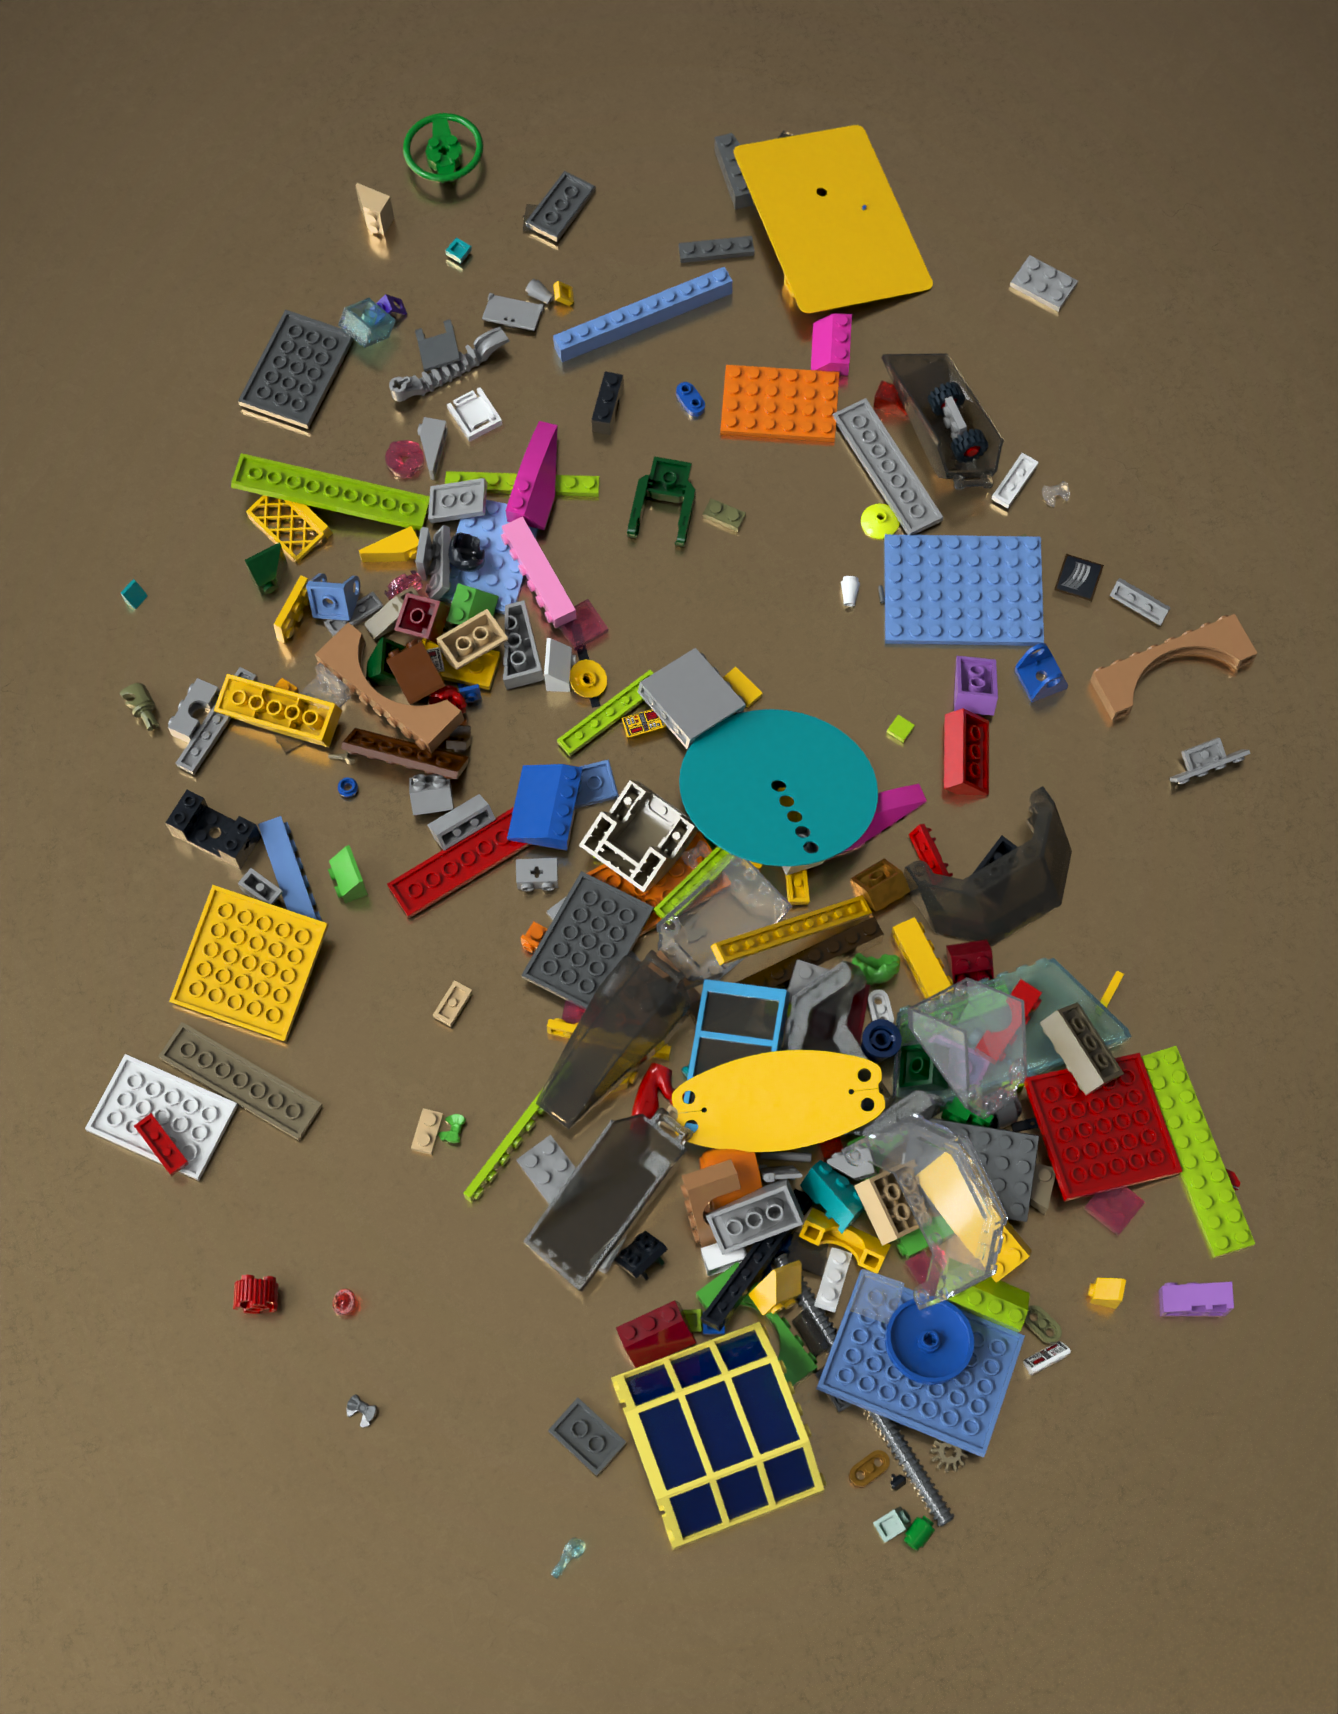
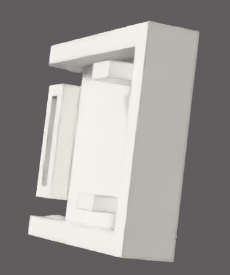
(473, 412)

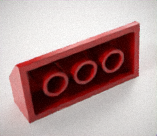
(966, 753)

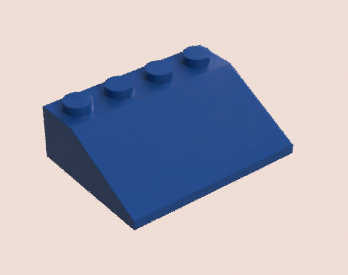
(545, 805)

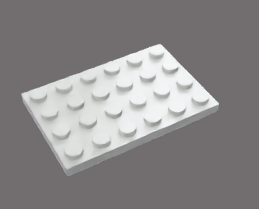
(185, 1111)

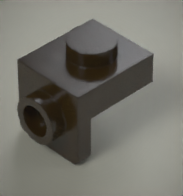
(459, 739)

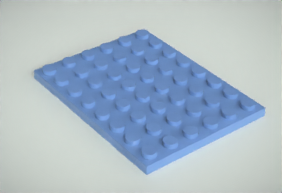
(963, 590)
(954, 1411)

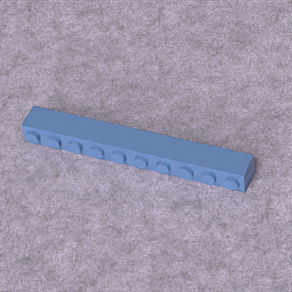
(642, 314)

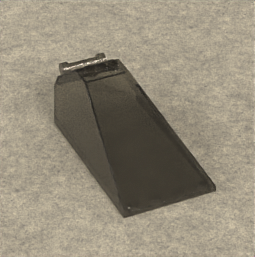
(914, 379)
(608, 1194)

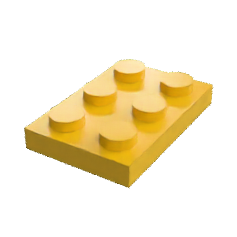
(292, 610)

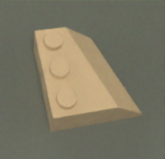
(886, 1207)

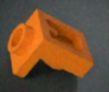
(533, 937)

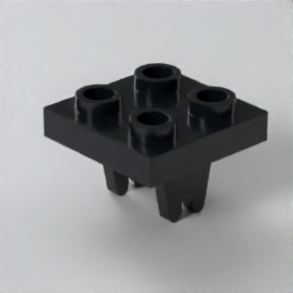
(641, 1255)

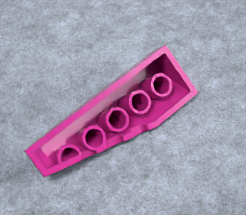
(536, 479)
(890, 808)

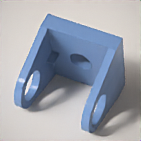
(342, 595)

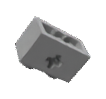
(528, 868)

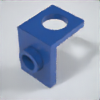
(470, 693)

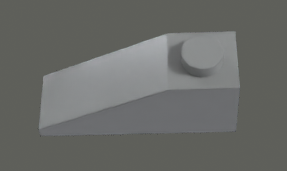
(433, 437)

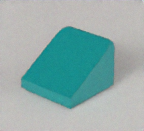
(133, 594)

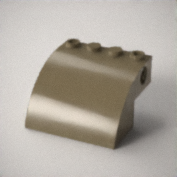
(640, 836)

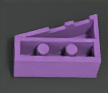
(1196, 1299)

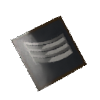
(1078, 577)

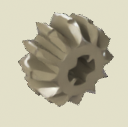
(951, 1461)

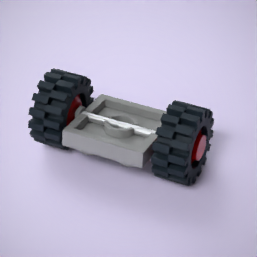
(947, 401)

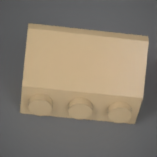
(471, 639)

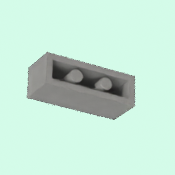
(461, 822)

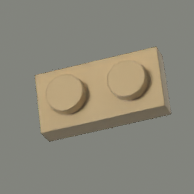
(452, 1003)
(427, 1131)

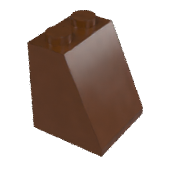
(415, 671)

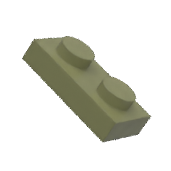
(724, 515)

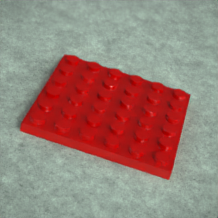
(1104, 1136)

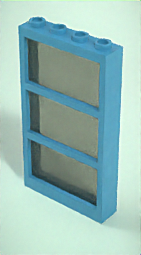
(735, 1024)

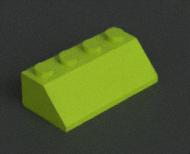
(995, 1302)

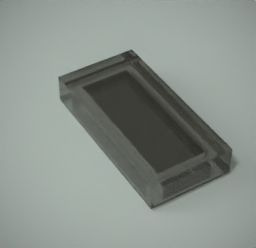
(810, 1333)

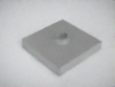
(424, 553)

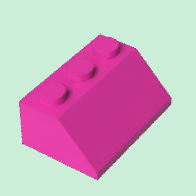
(832, 344)

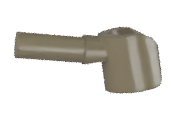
(343, 757)

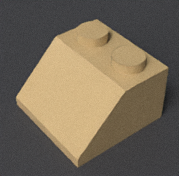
(375, 209)

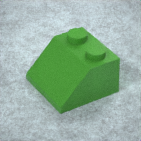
(470, 602)
(347, 876)

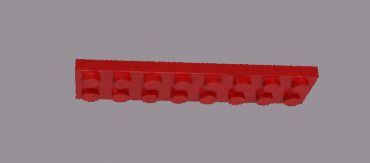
(455, 866)

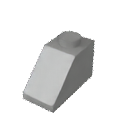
(259, 888)

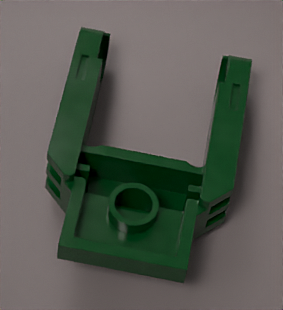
(668, 483)

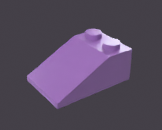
(976, 685)

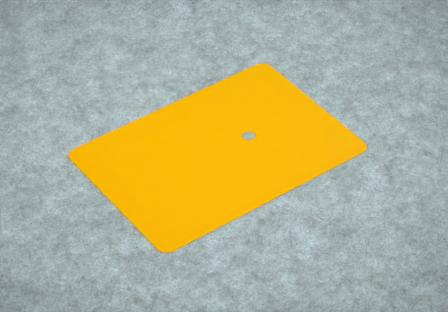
(828, 243)

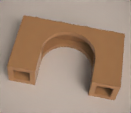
(700, 1189)

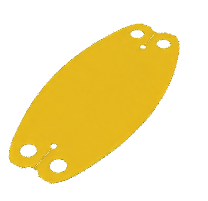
(779, 1100)

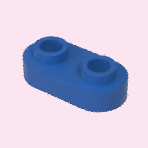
(690, 397)

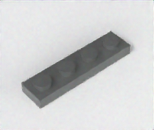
(716, 249)

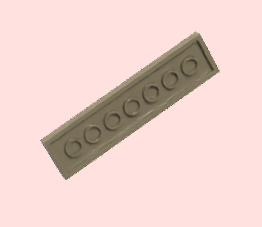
(240, 1081)

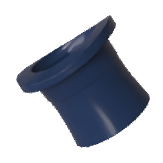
(880, 1040)

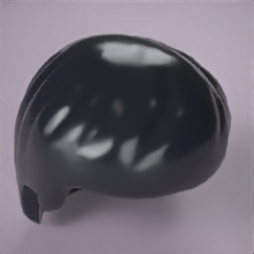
(465, 552)

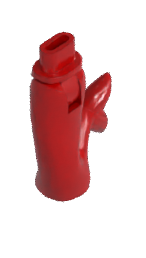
(647, 1094)

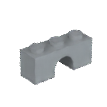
(200, 696)

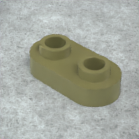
(1042, 1324)

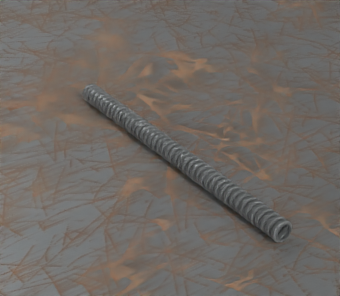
(885, 1425)

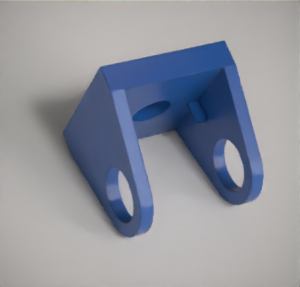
(1040, 663)

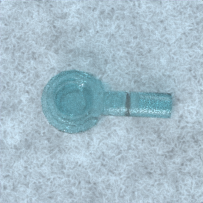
(573, 1549)

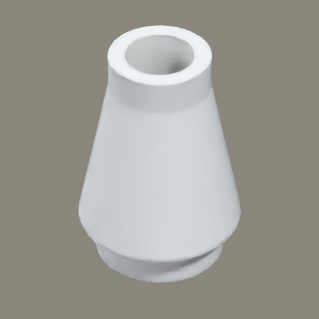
(850, 587)

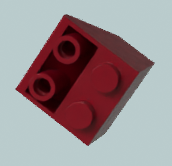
(970, 961)

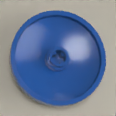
(929, 1342)

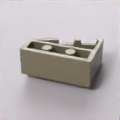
(1042, 1187)

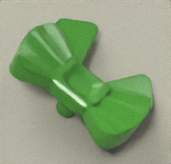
(452, 1136)

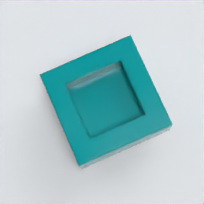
(458, 250)

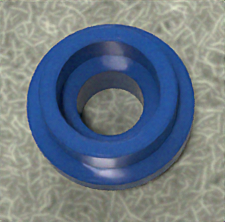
(347, 782)

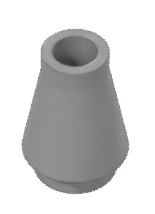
(539, 291)

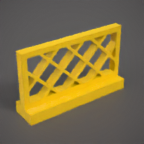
(303, 512)

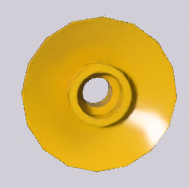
(593, 673)

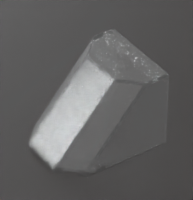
(720, 906)
(974, 1042)

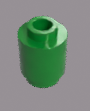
(919, 1533)

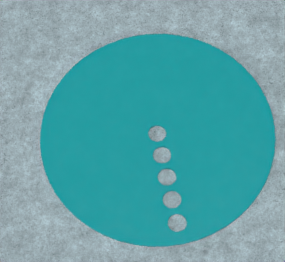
(731, 797)

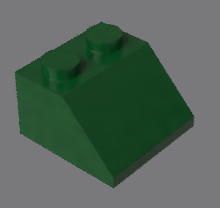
(919, 1071)

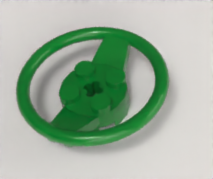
(443, 149)

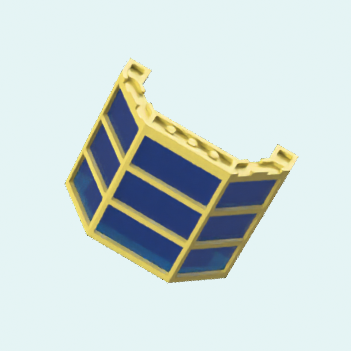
(719, 1434)

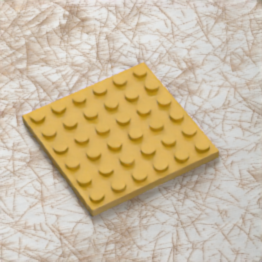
(249, 963)

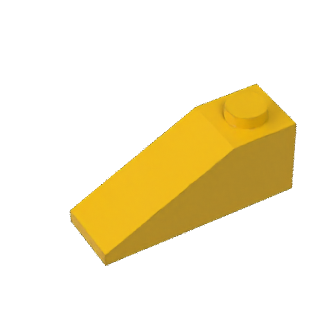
(394, 548)

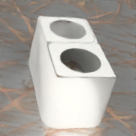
(716, 1262)

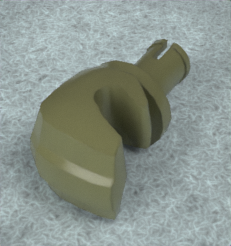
(141, 705)

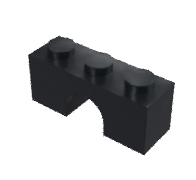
(605, 407)

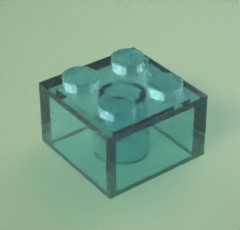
(366, 322)

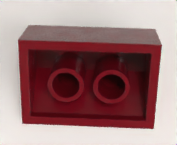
(656, 1334)

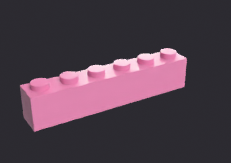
(538, 572)

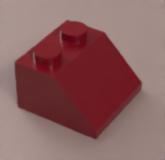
(422, 618)

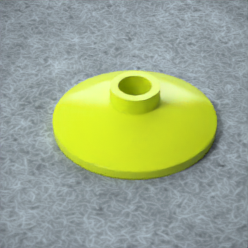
(878, 528)

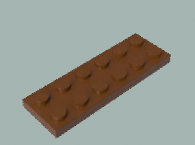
(404, 753)

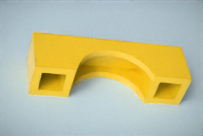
(865, 1247)

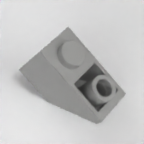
(856, 1172)

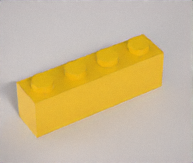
(920, 957)

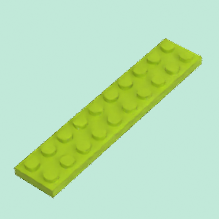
(330, 492)
(1198, 1155)

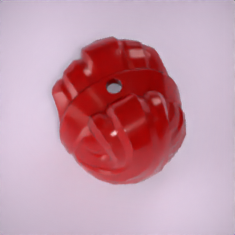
(451, 694)

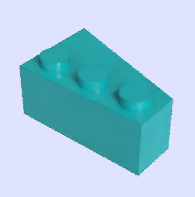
(834, 1194)

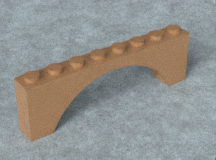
(1220, 640)
(425, 724)

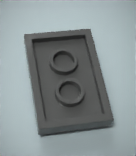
(587, 1437)

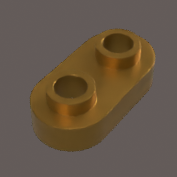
(869, 1469)

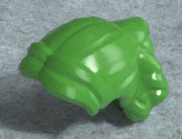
(879, 969)

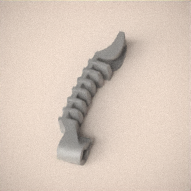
(484, 346)

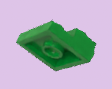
(958, 1113)

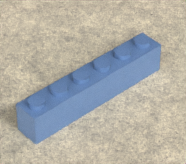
(288, 867)

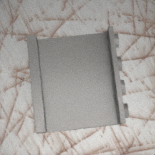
(690, 696)

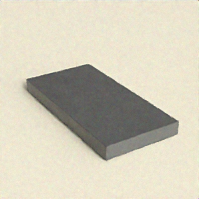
(560, 206)

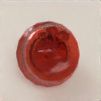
(344, 1302)

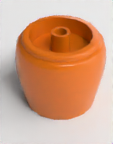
(745, 1166)

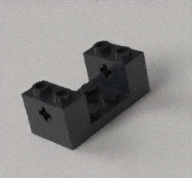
(195, 822)

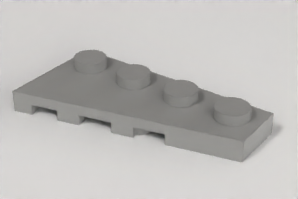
(440, 566)

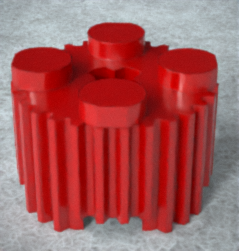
(255, 1294)

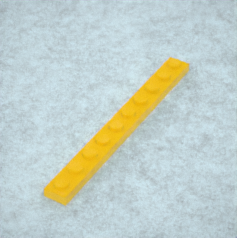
(790, 930)

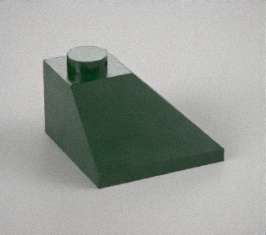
(267, 568)
(377, 666)

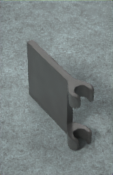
(438, 350)

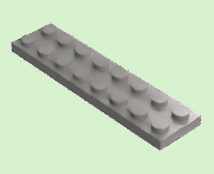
(887, 467)

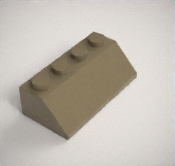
(1081, 1048)

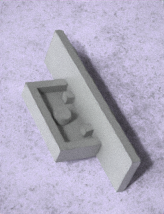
(1206, 757)

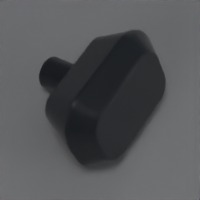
(897, 1482)

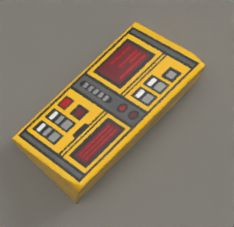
(642, 723)

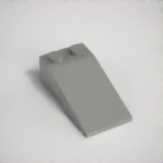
(756, 1216)

